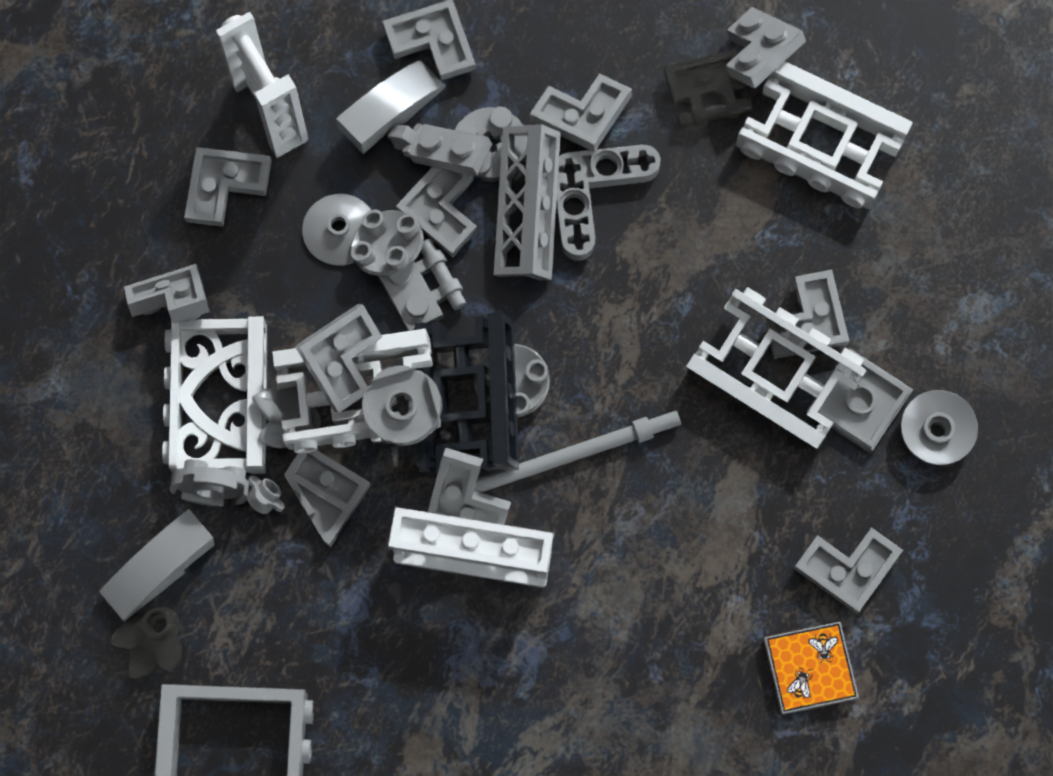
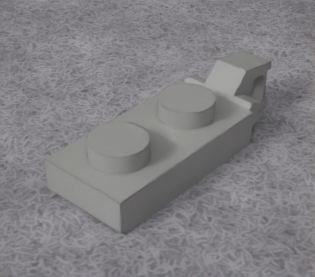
(441, 147)

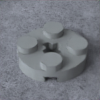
(490, 123)
(383, 394)
(209, 485)

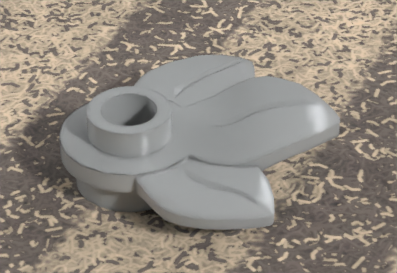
(278, 406)

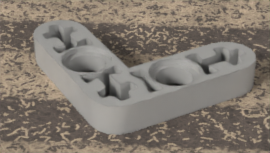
(588, 178)

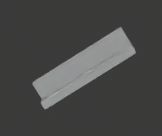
(539, 195)

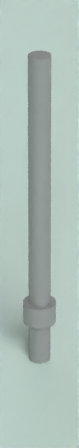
(640, 430)

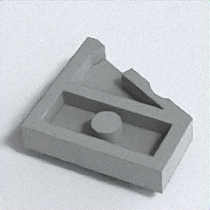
(325, 492)

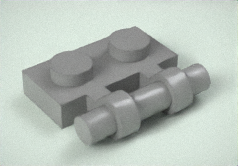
(412, 295)

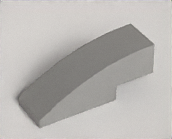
(389, 104)
(157, 565)

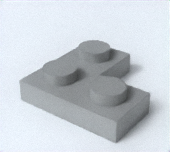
(432, 28)
(766, 45)
(585, 120)
(216, 175)
(432, 206)
(178, 290)
(819, 309)
(330, 354)
(455, 491)
(851, 578)

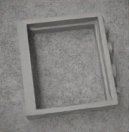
(170, 720)

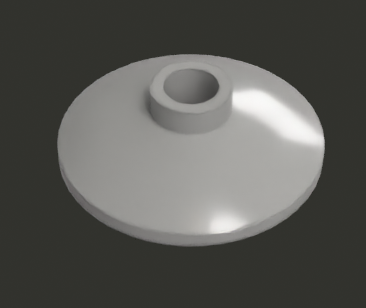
(321, 239)
(948, 412)

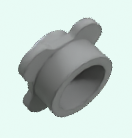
(264, 495)

